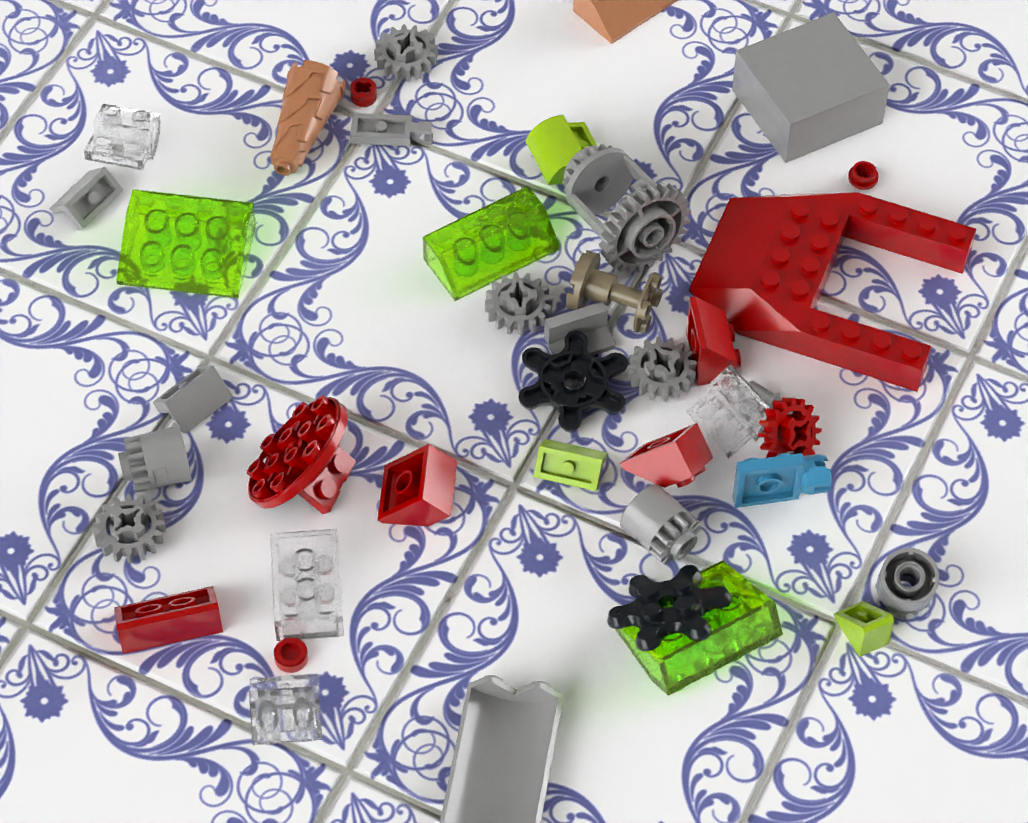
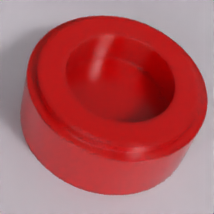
(291, 655)

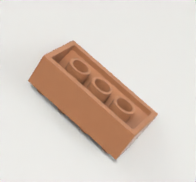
(618, 17)

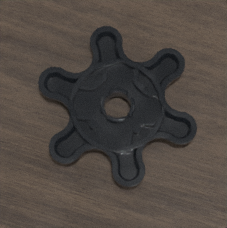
(577, 364)
(683, 617)

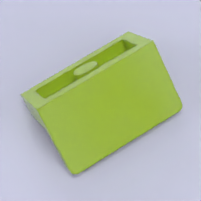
(569, 464)

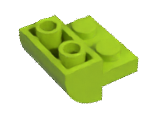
(555, 143)

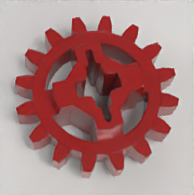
(787, 431)

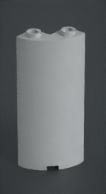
(502, 753)

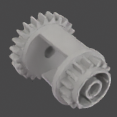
(640, 224)

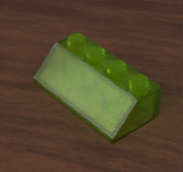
(490, 243)

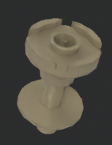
(599, 286)

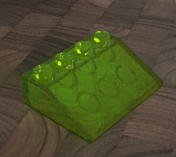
(186, 243)
(736, 631)

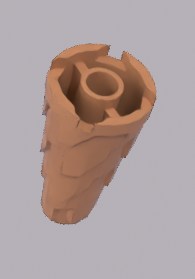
(306, 107)

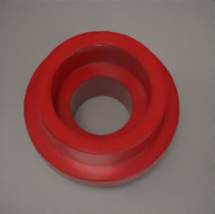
(863, 175)

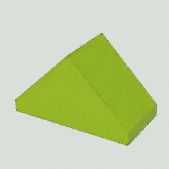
(865, 626)

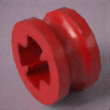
(364, 85)

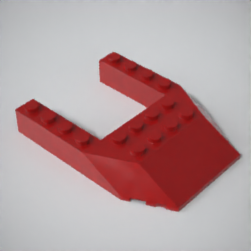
(776, 258)

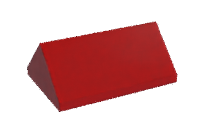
(168, 620)

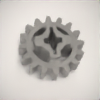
(406, 52)
(533, 299)
(661, 369)
(129, 528)

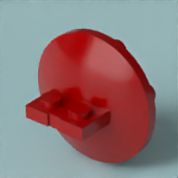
(303, 458)

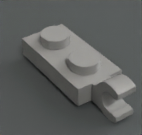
(389, 130)

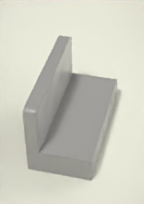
(88, 197)
(589, 320)
(194, 397)

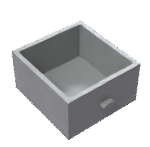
(810, 87)

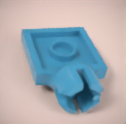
(780, 479)

